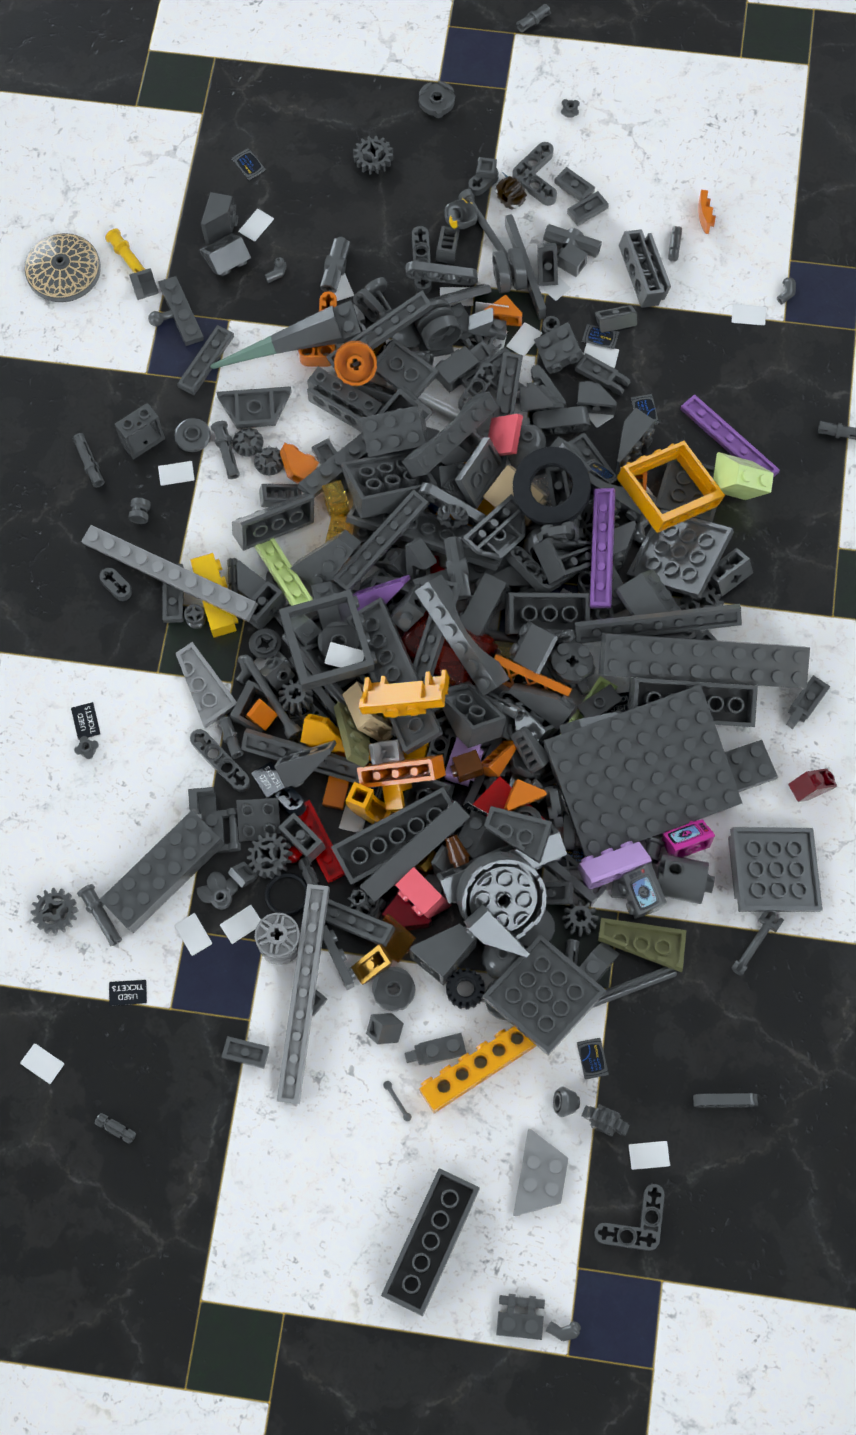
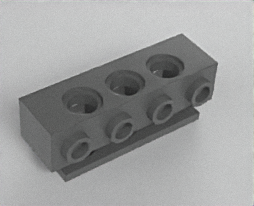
(644, 267)
(340, 398)

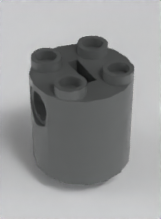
(684, 878)

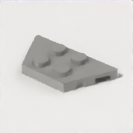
(540, 1176)

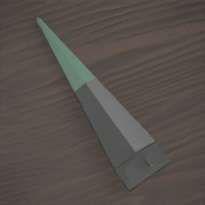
(324, 328)

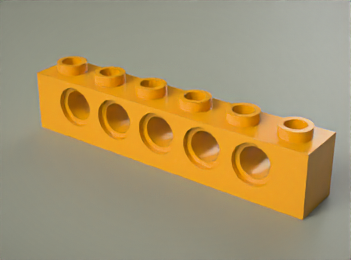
(438, 1100)

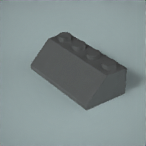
(274, 521)
(648, 595)

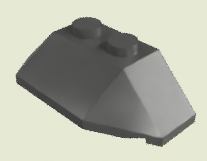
(498, 531)

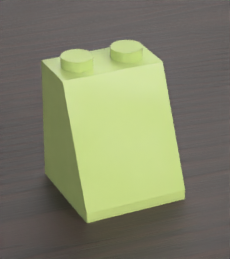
(741, 477)

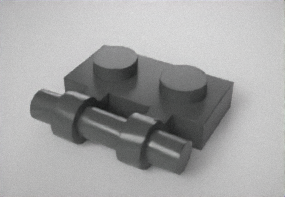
(520, 1325)

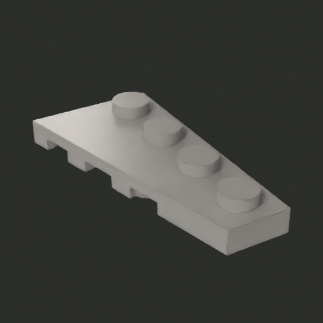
(206, 688)

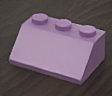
(612, 864)

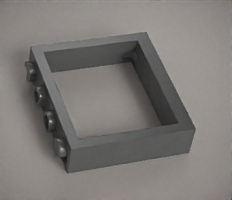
(340, 673)

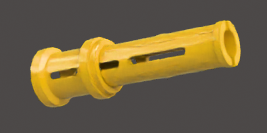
(122, 248)

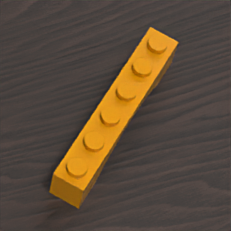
(322, 730)

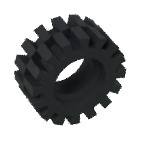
(465, 975)

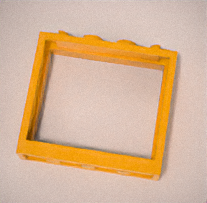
(712, 493)

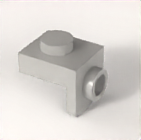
(386, 751)

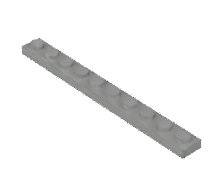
(170, 573)
(303, 994)

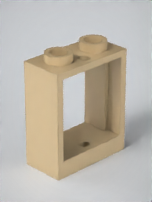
(373, 725)

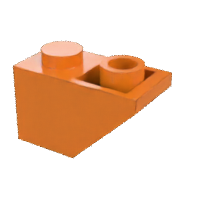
(297, 463)

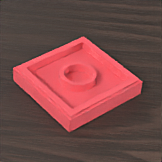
(505, 433)

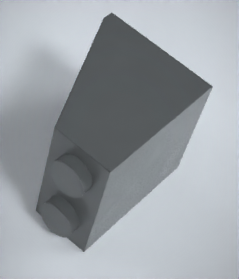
(443, 952)

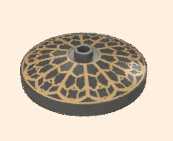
(62, 267)

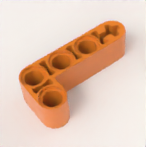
(316, 357)

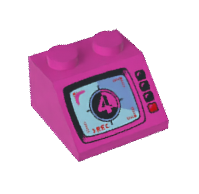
(688, 839)

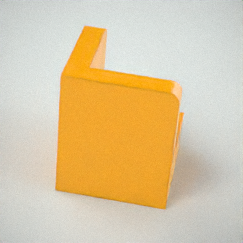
(394, 795)

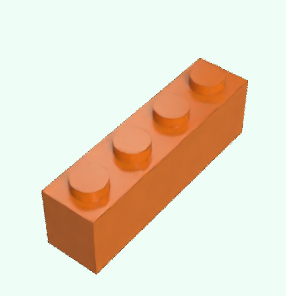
(402, 771)

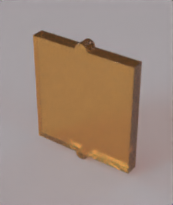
(399, 941)

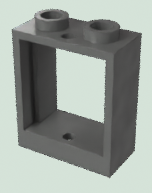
(134, 436)

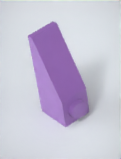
(384, 590)

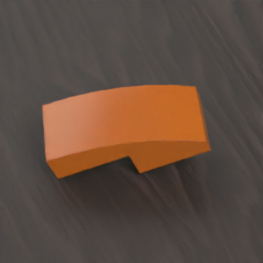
(705, 212)

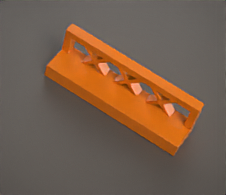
(537, 678)

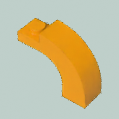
(366, 805)

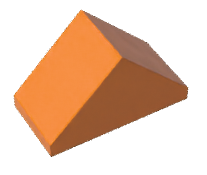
(511, 315)
(261, 714)
(523, 794)

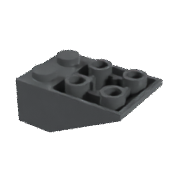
(635, 436)

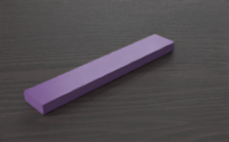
(724, 433)
(602, 548)

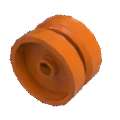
(357, 374)

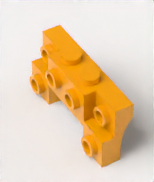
(405, 697)

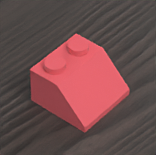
(421, 894)

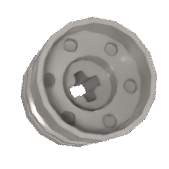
(281, 950)

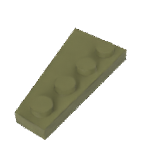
(650, 942)

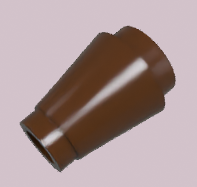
(456, 851)

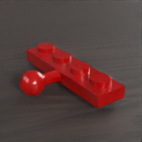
(327, 860)

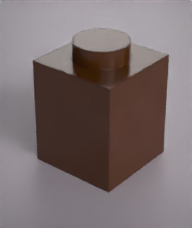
(466, 766)

